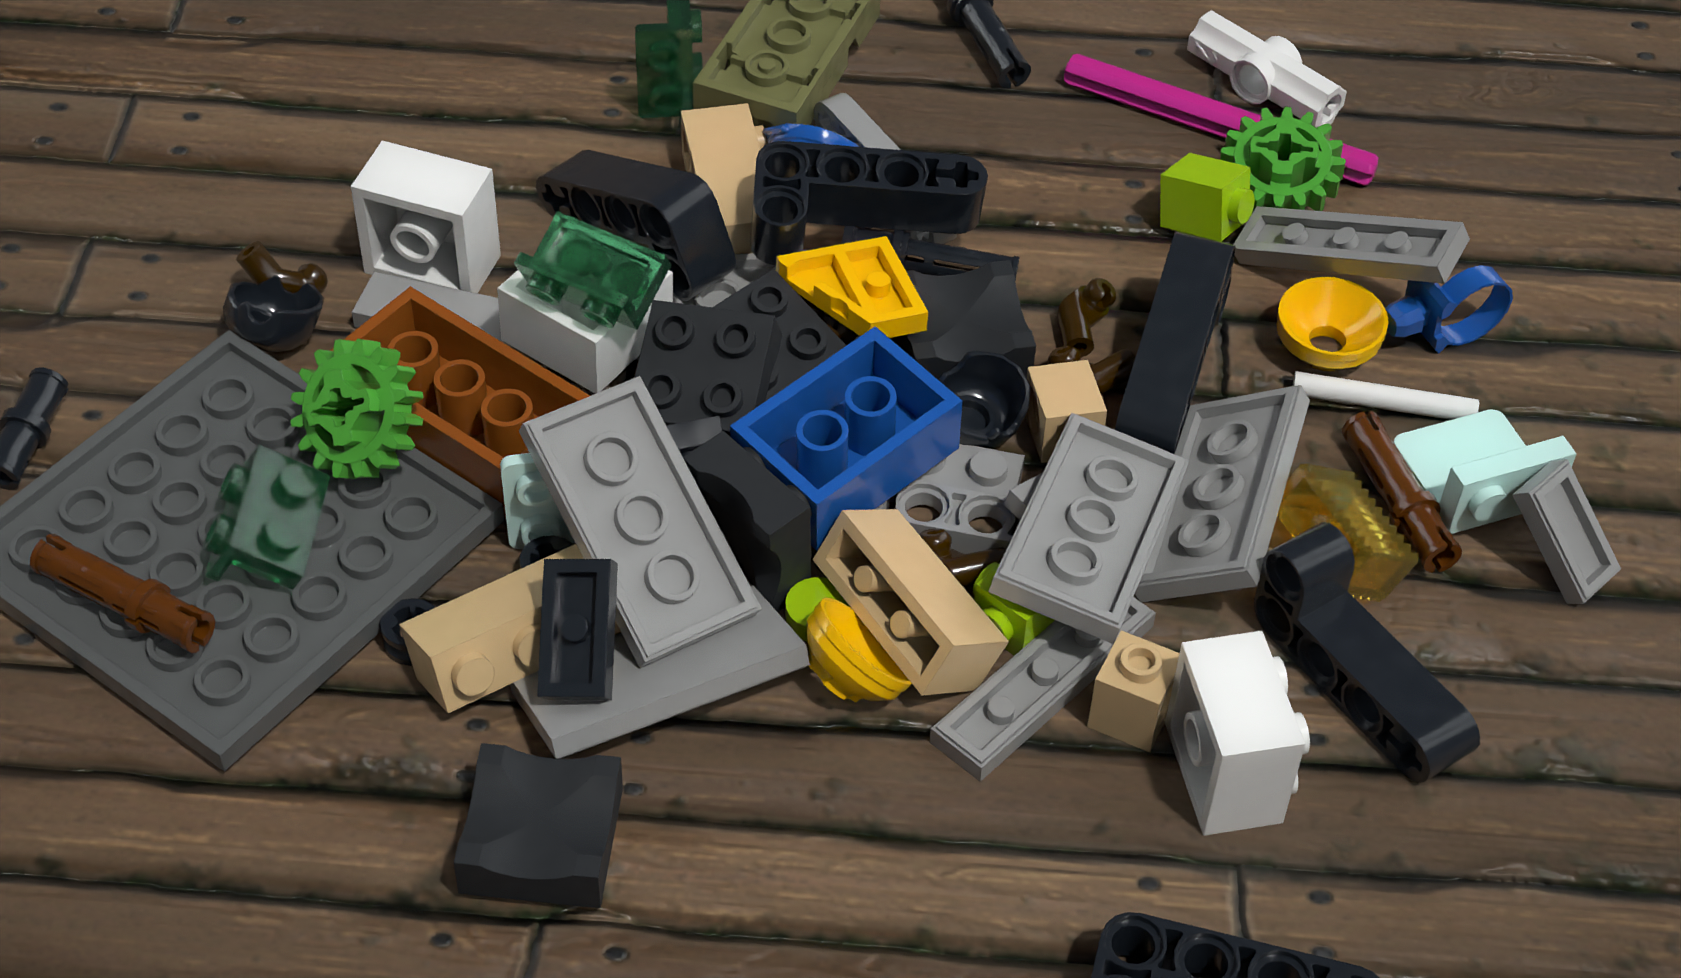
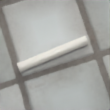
(1385, 396)

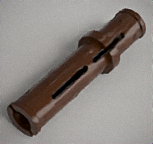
(1410, 507)
(142, 602)

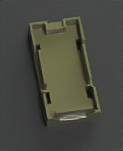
(778, 51)

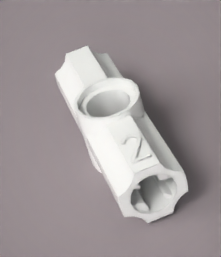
(1265, 69)

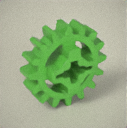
(1288, 160)
(356, 409)

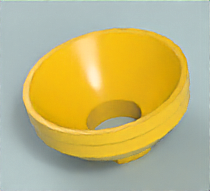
(1333, 310)
(850, 656)

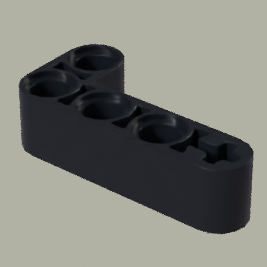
(859, 189)
(646, 205)
(1176, 339)
(1355, 659)
(1181, 949)

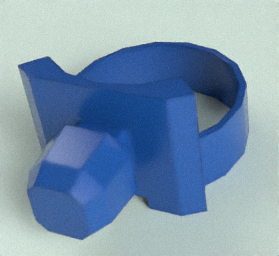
(1429, 303)

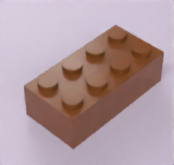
(470, 384)

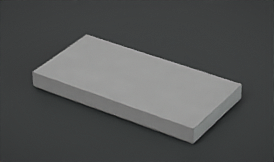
(1228, 495)
(640, 506)
(1090, 528)
(682, 681)

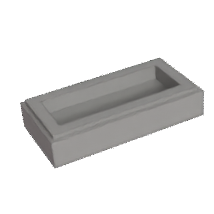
(1567, 531)

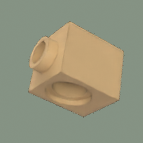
(1056, 394)
(1133, 691)

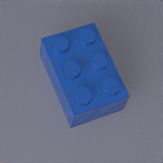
(854, 429)

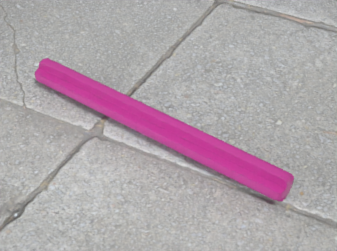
(1186, 107)

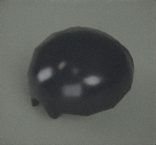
(272, 315)
(992, 396)

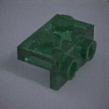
(666, 61)
(594, 270)
(266, 518)

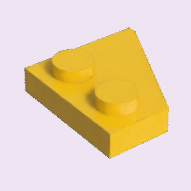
(858, 286)

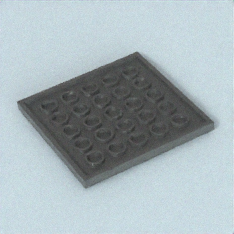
(145, 501)

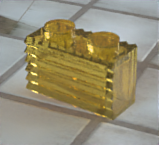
(1334, 497)

